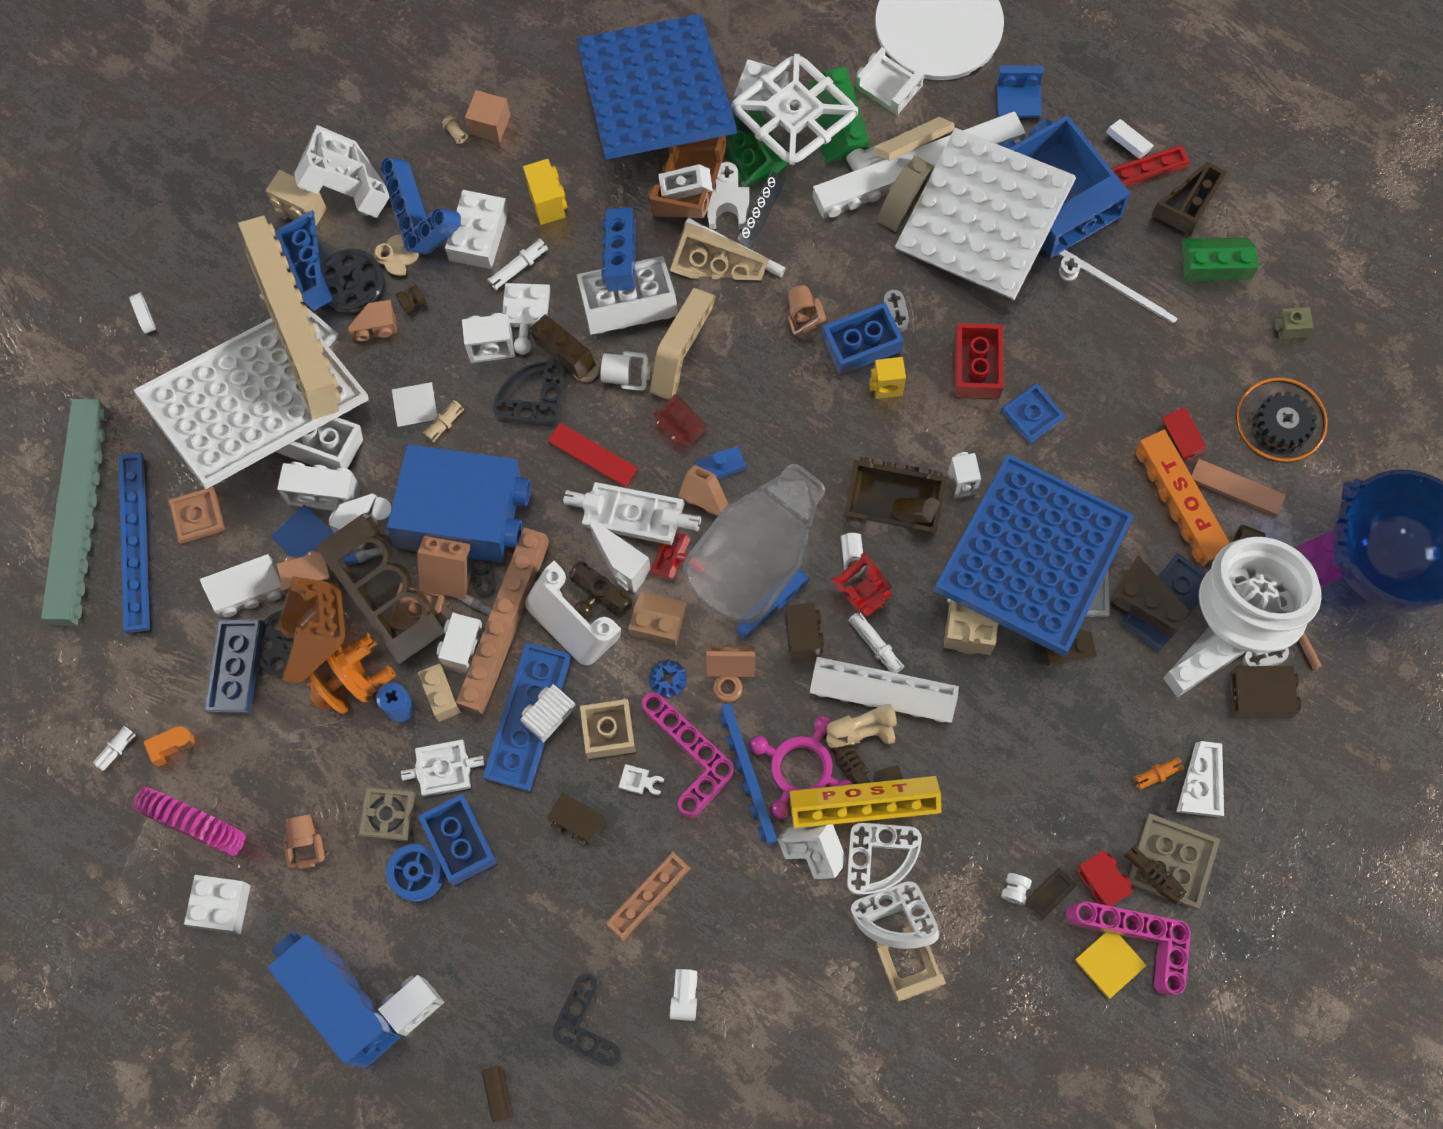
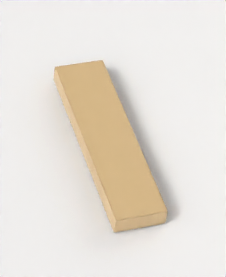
(914, 138)

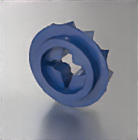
(664, 688)

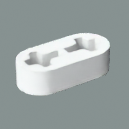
(142, 313)
(1266, 661)

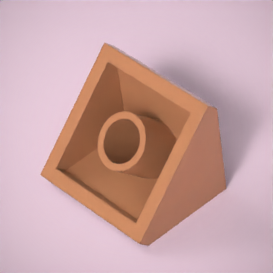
(730, 660)

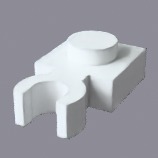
(636, 780)

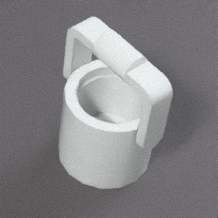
(618, 368)

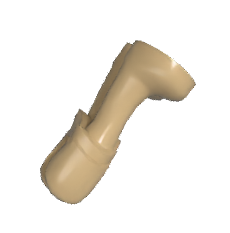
(873, 723)

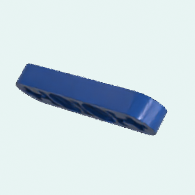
(796, 583)

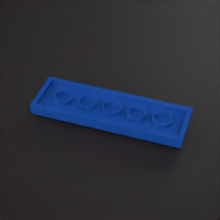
(515, 748)

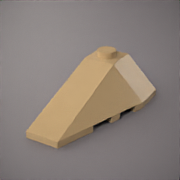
(711, 255)

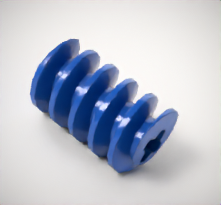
(395, 702)

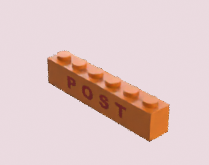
(1182, 496)

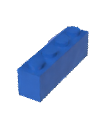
(300, 247)

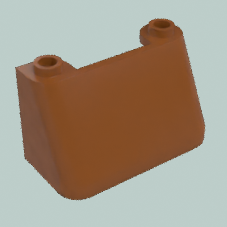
(315, 622)

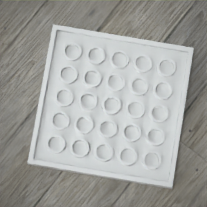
(985, 213)

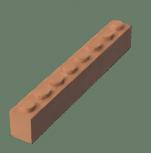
(503, 622)

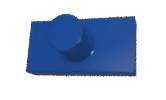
(723, 462)

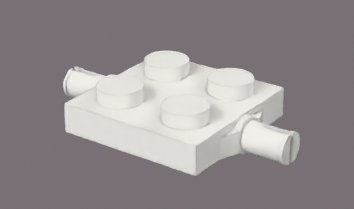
(442, 768)

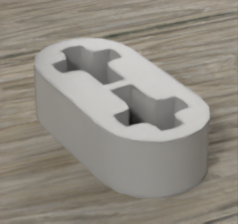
(901, 308)

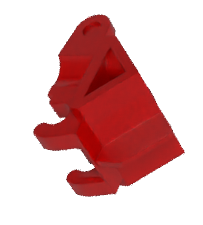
(870, 592)

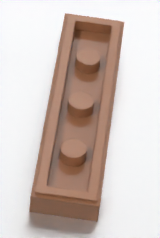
(1238, 488)
(647, 896)

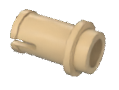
(451, 124)

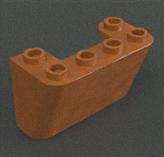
(704, 152)

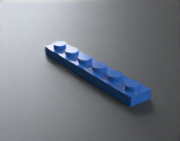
(750, 784)

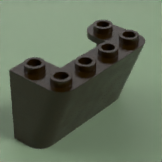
(877, 487)

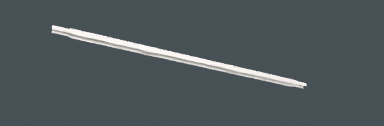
(1123, 289)

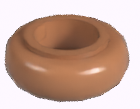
(727, 697)

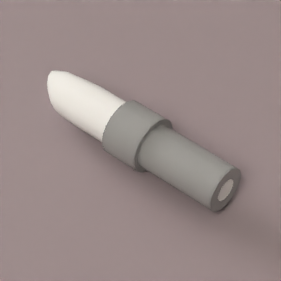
(477, 604)

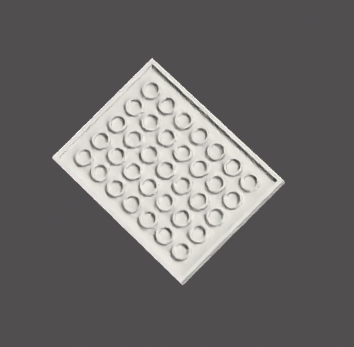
(238, 403)

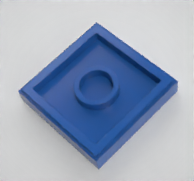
(1032, 413)
(301, 533)

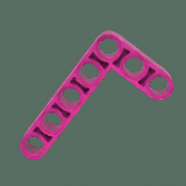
(692, 750)
(1140, 930)

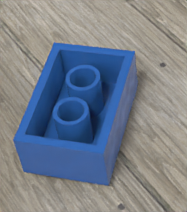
(862, 338)
(457, 839)

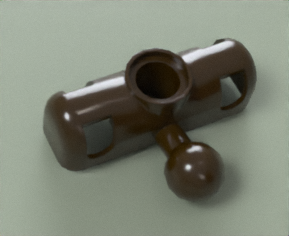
(592, 578)

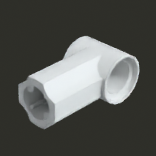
(862, 158)
(851, 550)
(684, 1002)

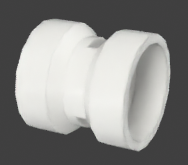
(1016, 889)

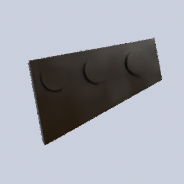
(1189, 201)

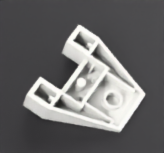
(342, 166)

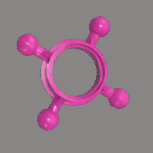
(759, 745)

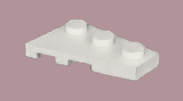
(1204, 782)

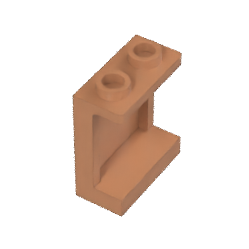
(443, 567)

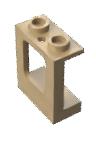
(915, 984)

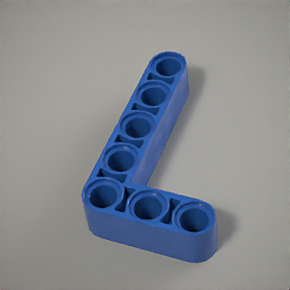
(419, 232)

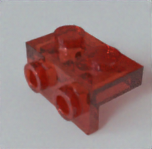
(680, 421)

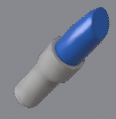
(363, 556)

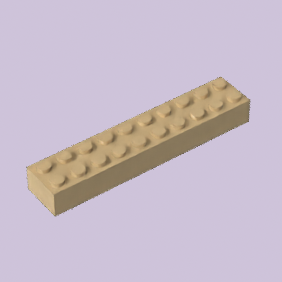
(290, 317)

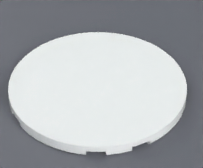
(940, 35)

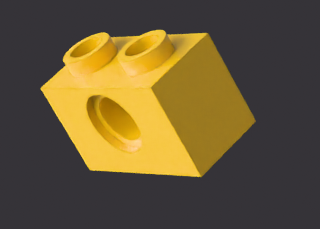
(888, 378)

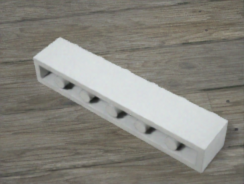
(880, 687)

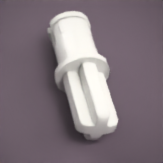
(114, 748)

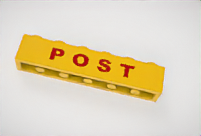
(865, 802)

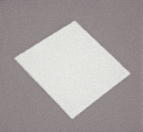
(414, 404)

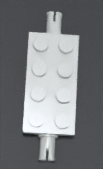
(633, 512)

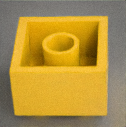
(545, 191)

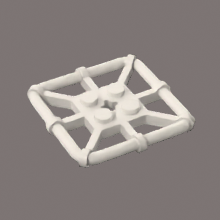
(794, 121)

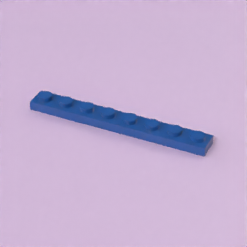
(133, 543)

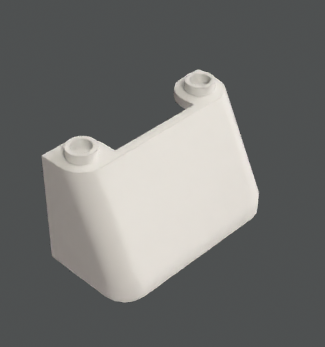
(564, 623)

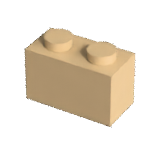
(439, 692)

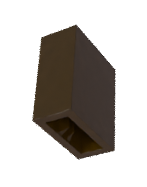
(1264, 692)

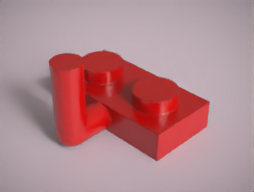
(669, 557)

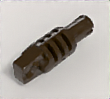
(851, 764)
(1156, 875)

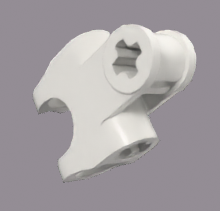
(728, 196)

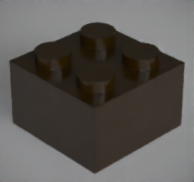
(802, 632)

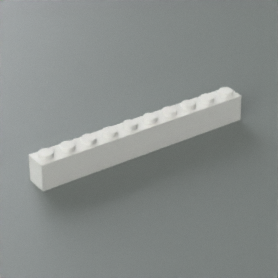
(877, 179)

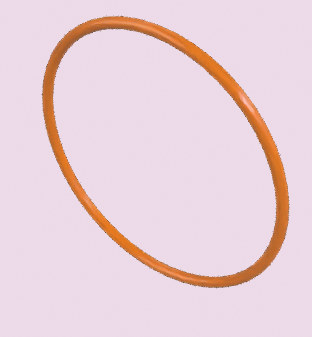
(1271, 457)

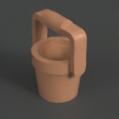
(803, 309)
(302, 833)

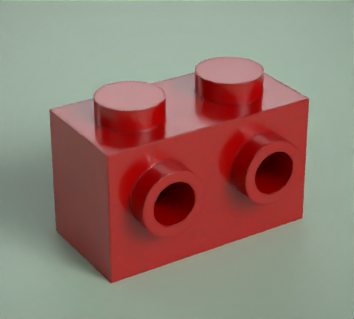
(1104, 879)

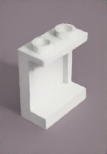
(888, 82)

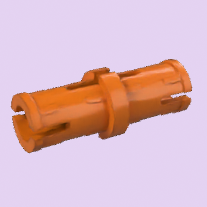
(1158, 773)

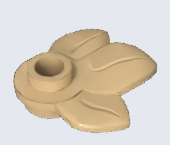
(397, 257)

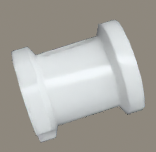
(1069, 260)

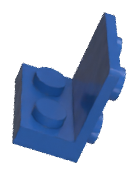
(1019, 90)

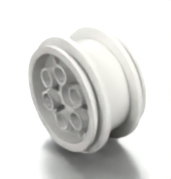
(1271, 606)

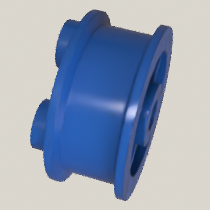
(416, 887)

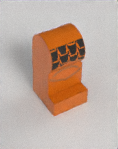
(167, 743)

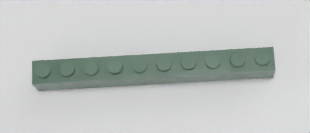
(74, 513)

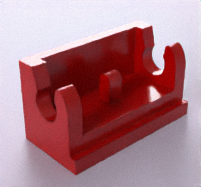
(1184, 433)

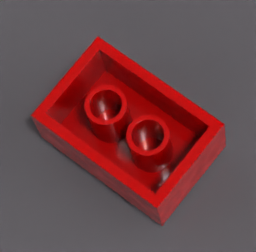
(978, 361)

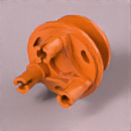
(351, 674)

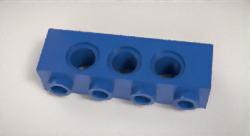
(619, 249)

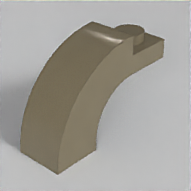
(903, 193)

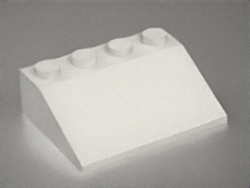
(648, 302)

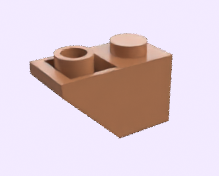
(374, 320)
(703, 490)

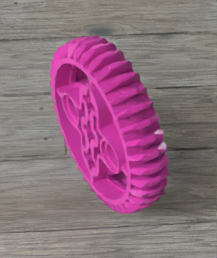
(188, 821)

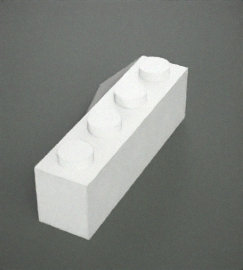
(1201, 661)

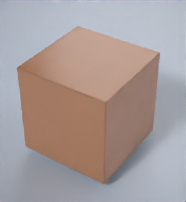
(487, 116)

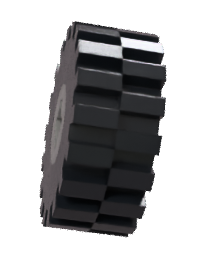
(1287, 433)

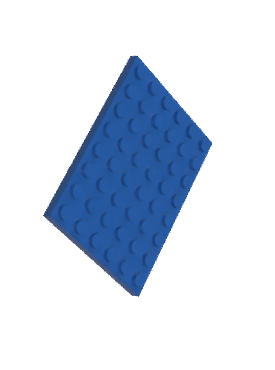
(655, 86)
(1034, 554)

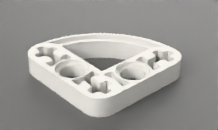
(873, 841)
(900, 902)

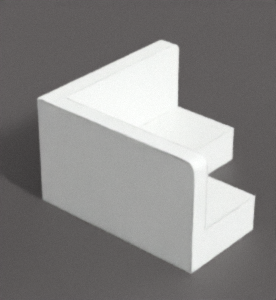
(817, 845)

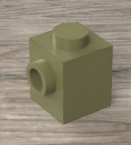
(1294, 323)

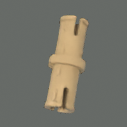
(443, 421)

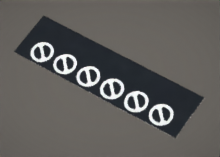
(761, 210)

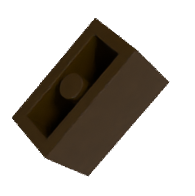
(575, 819)

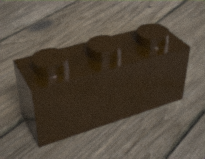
(562, 346)

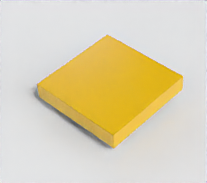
(1110, 963)

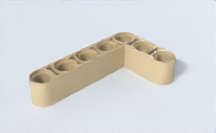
(678, 341)

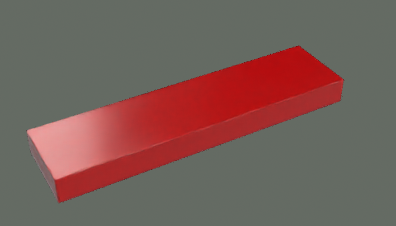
(1152, 166)
(592, 455)

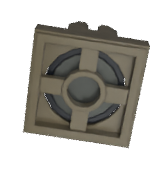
(387, 815)

